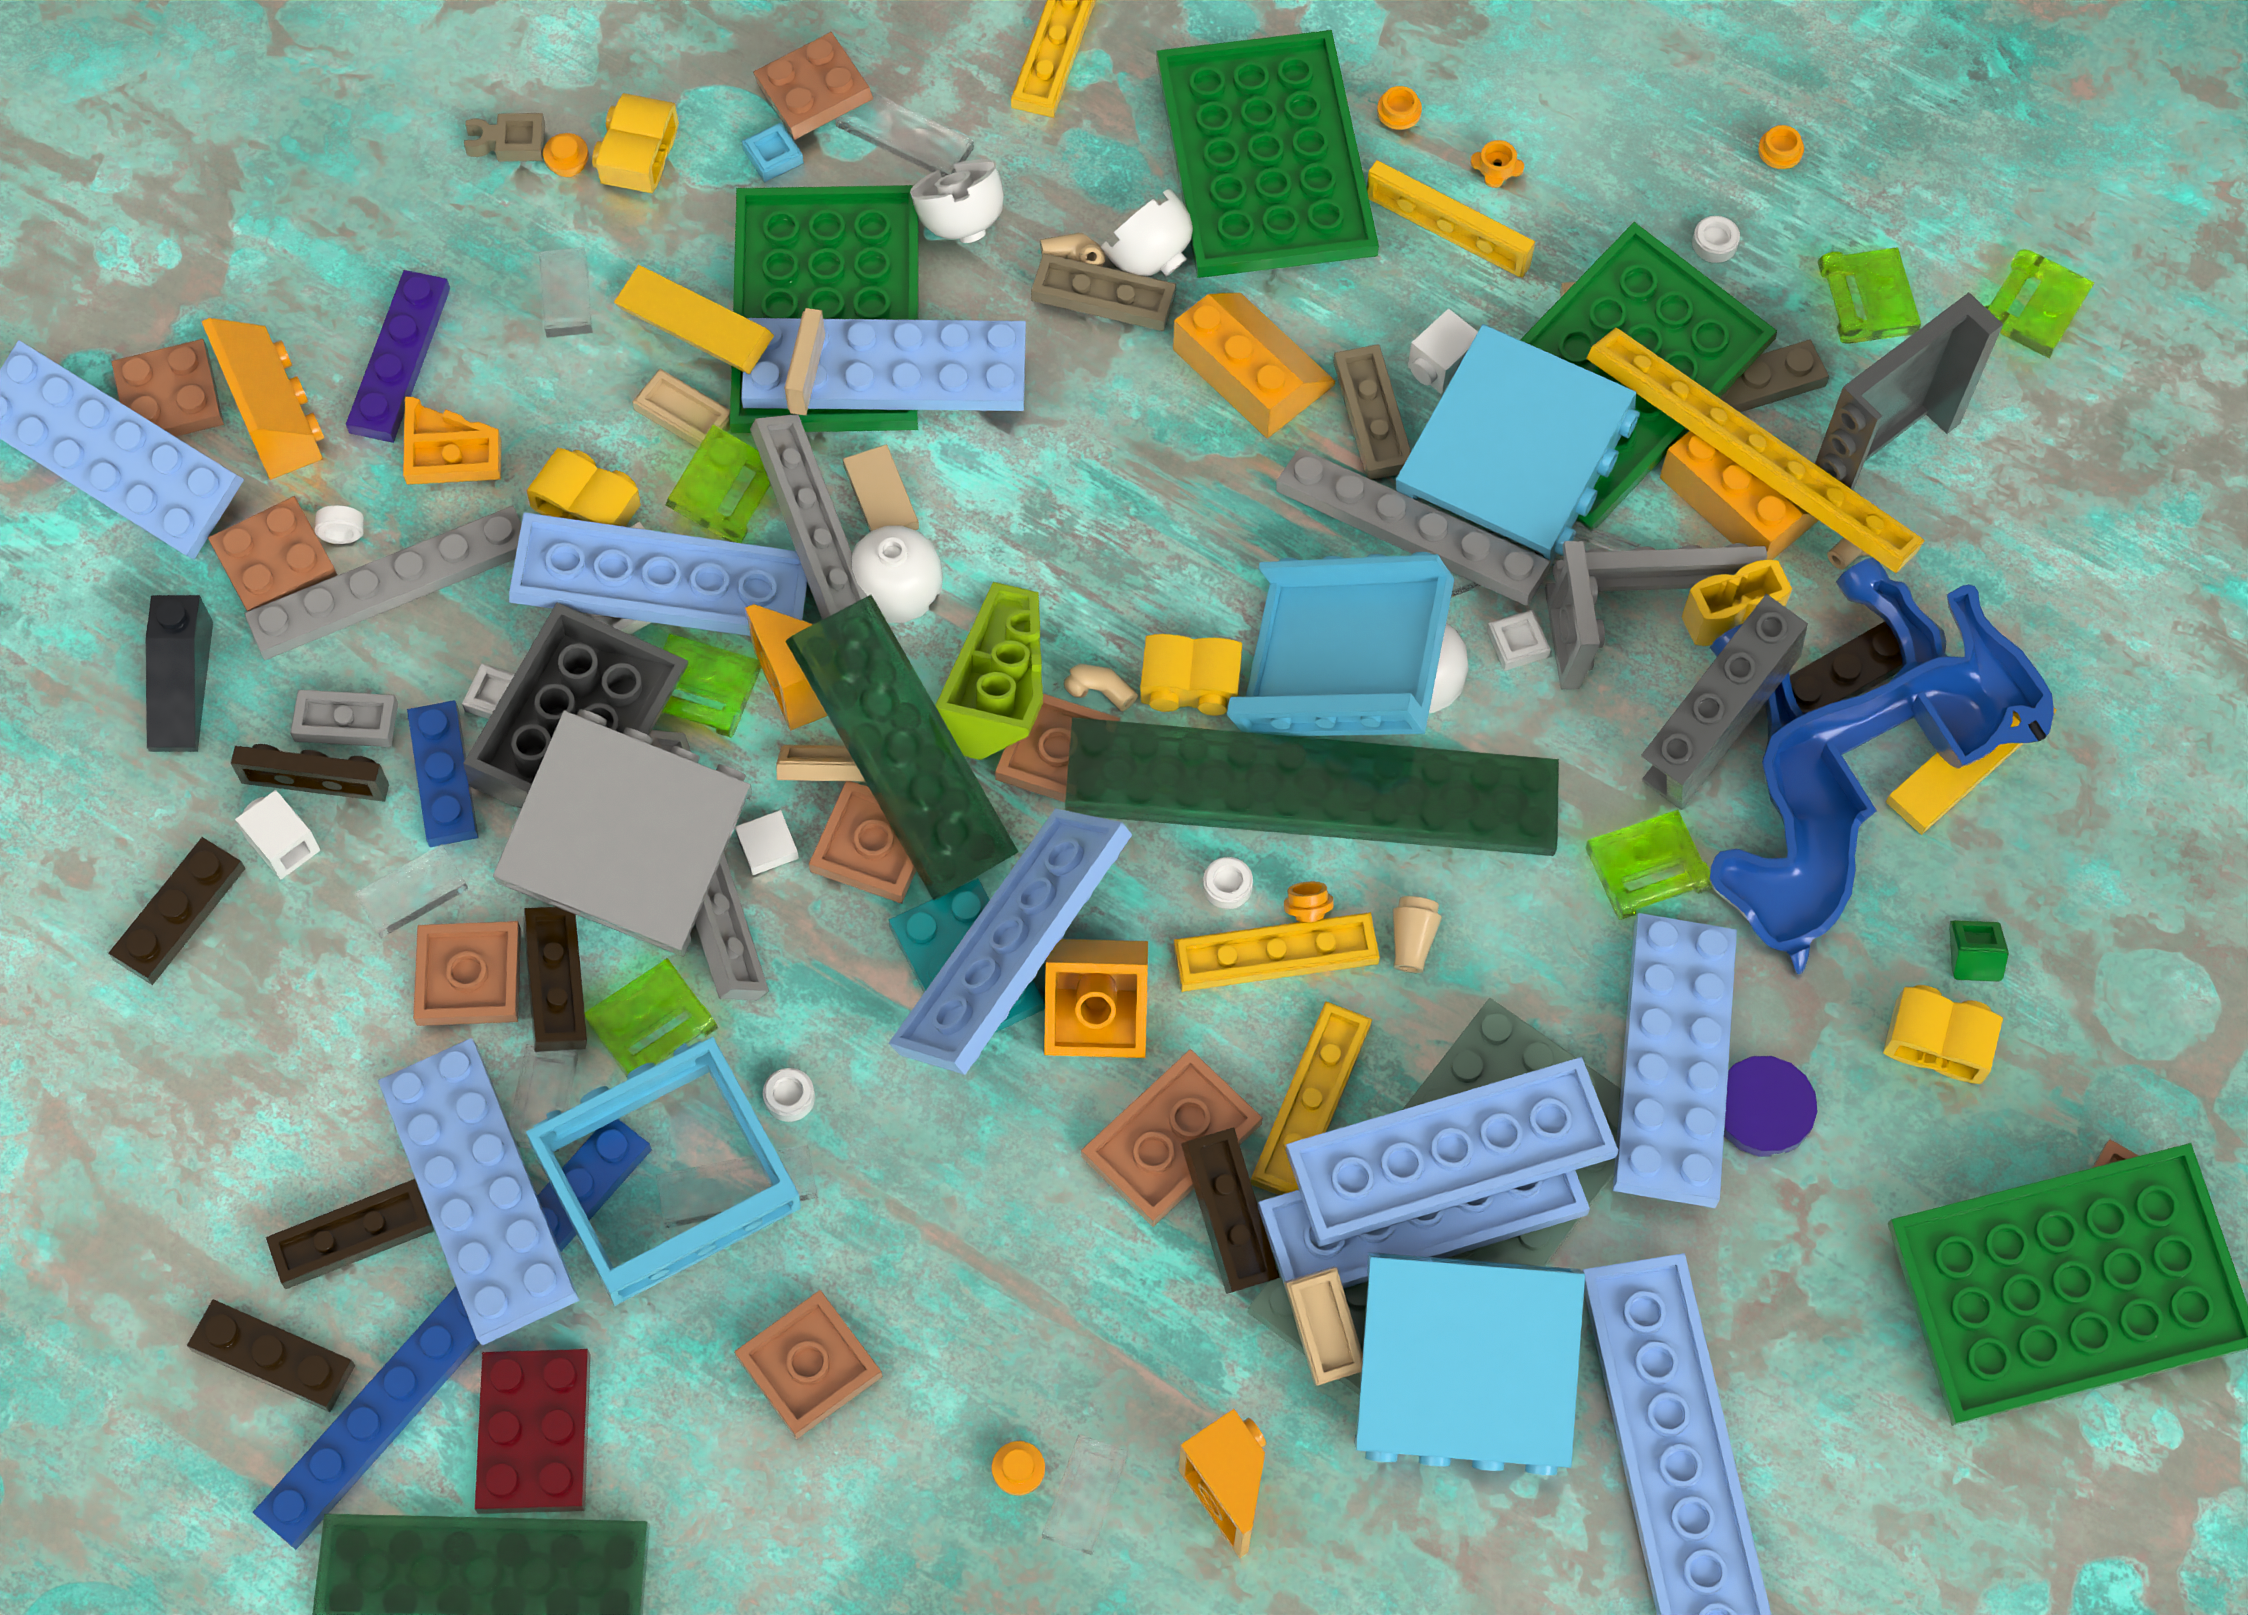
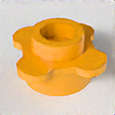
(1501, 153)

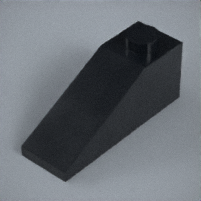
(176, 671)

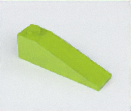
(997, 675)

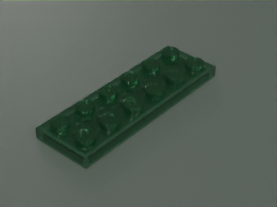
(902, 746)
(480, 1566)

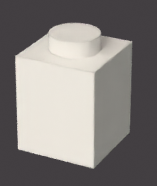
(1440, 350)
(277, 834)

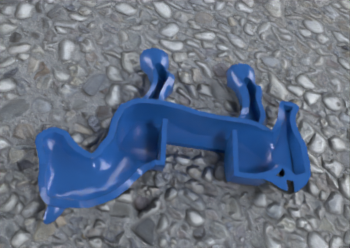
(1957, 702)

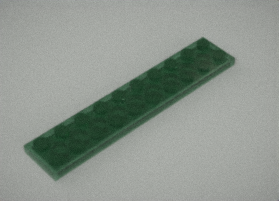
(1313, 786)

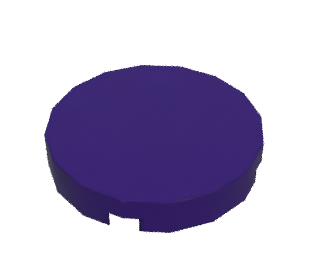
(1768, 1106)

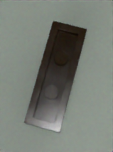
(1848, 669)
(310, 772)
(177, 911)
(554, 979)
(1230, 1210)
(349, 1234)
(271, 1355)

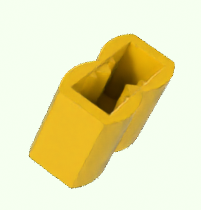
(636, 142)
(578, 490)
(1728, 600)
(1190, 673)
(1943, 1034)

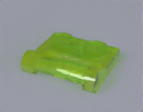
(1882, 290)
(2049, 308)
(711, 478)
(715, 676)
(1645, 851)
(644, 1008)

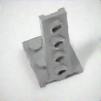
(1585, 573)

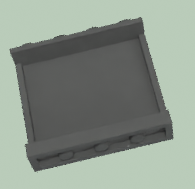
(1922, 376)
(1724, 701)

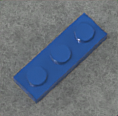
(441, 773)

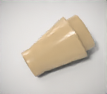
(1414, 931)

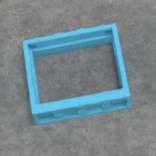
(701, 1241)

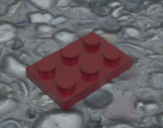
(533, 1431)

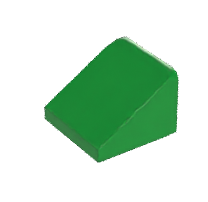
(1978, 950)

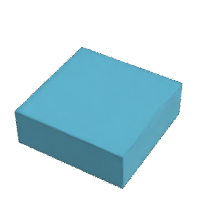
(772, 152)

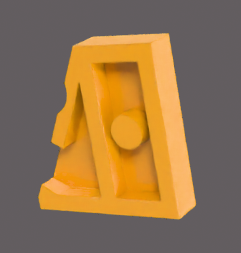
(448, 447)

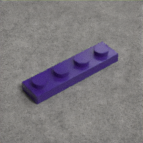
(398, 356)

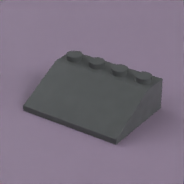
(568, 669)

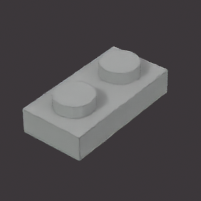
(344, 718)

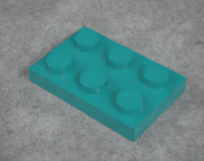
(934, 931)

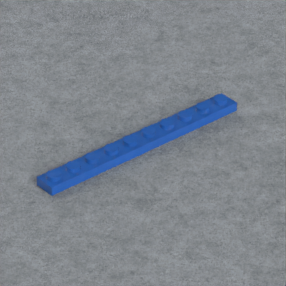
(428, 1358)

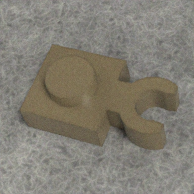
(512, 138)

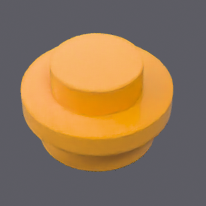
(1399, 108)
(1781, 147)
(566, 154)
(1308, 901)
(1018, 1468)

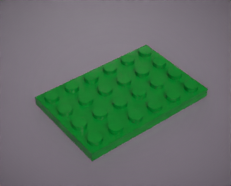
(1266, 154)
(829, 252)
(1669, 311)
(2072, 1283)

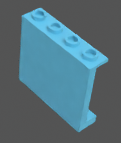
(1519, 442)
(1347, 646)
(1470, 1362)

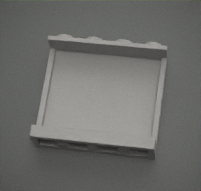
(623, 831)

